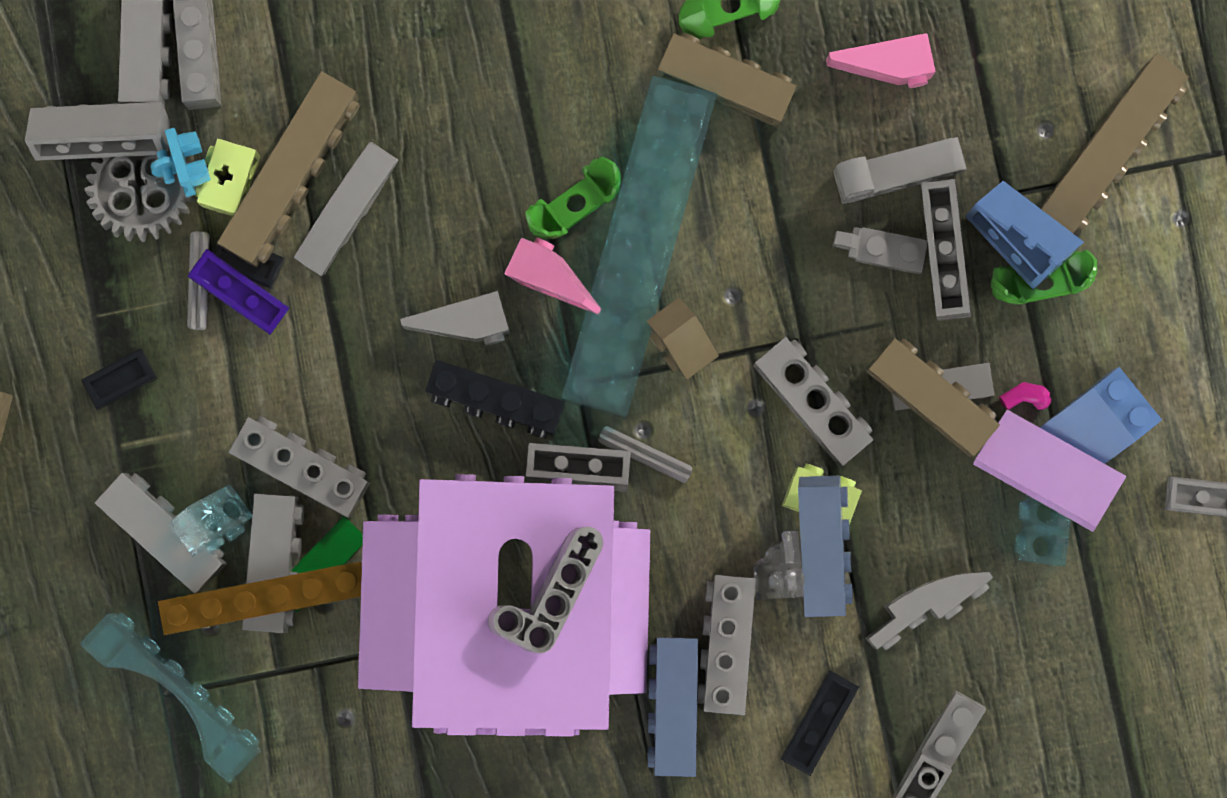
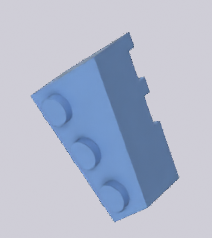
(1023, 233)

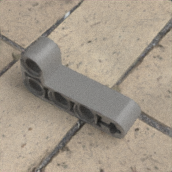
(865, 178)
(553, 585)

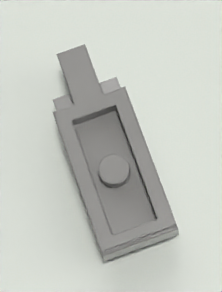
(883, 249)

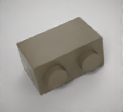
(682, 339)

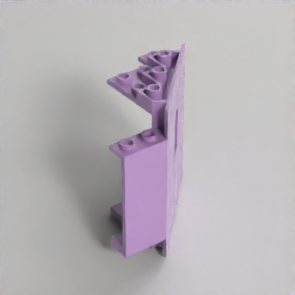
(437, 582)

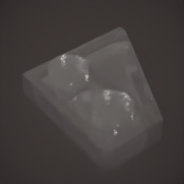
(780, 570)

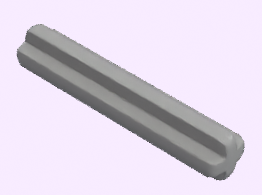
(196, 294)
(645, 454)

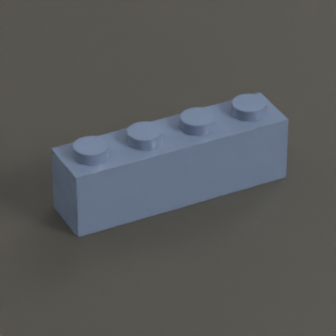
(823, 545)
(675, 706)

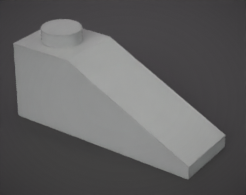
(468, 320)

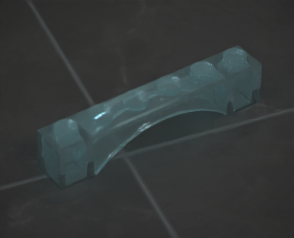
(223, 743)

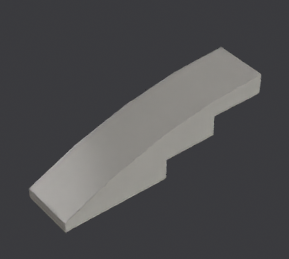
(346, 208)

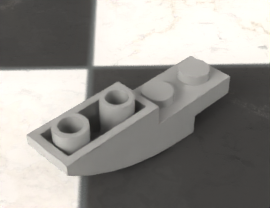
(938, 596)
(940, 748)

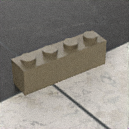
(735, 82)
(933, 397)

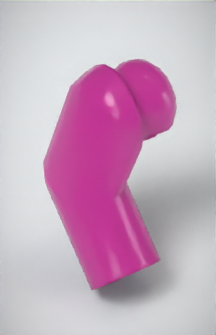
(1026, 392)

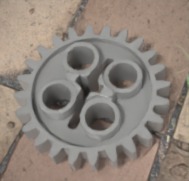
(110, 191)

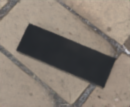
(819, 723)

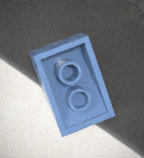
(1104, 417)

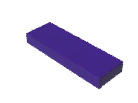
(238, 291)

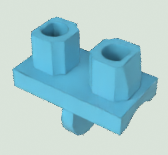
(188, 174)

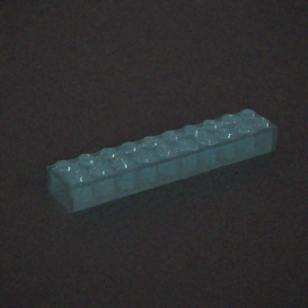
(639, 246)

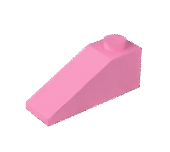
(892, 61)
(548, 273)

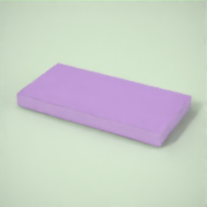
(1050, 470)

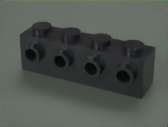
(494, 397)

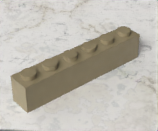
(1114, 142)
(289, 170)

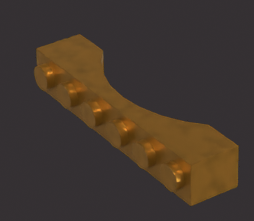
(261, 598)

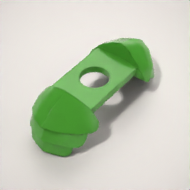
(701, 16)
(598, 187)
(1070, 278)

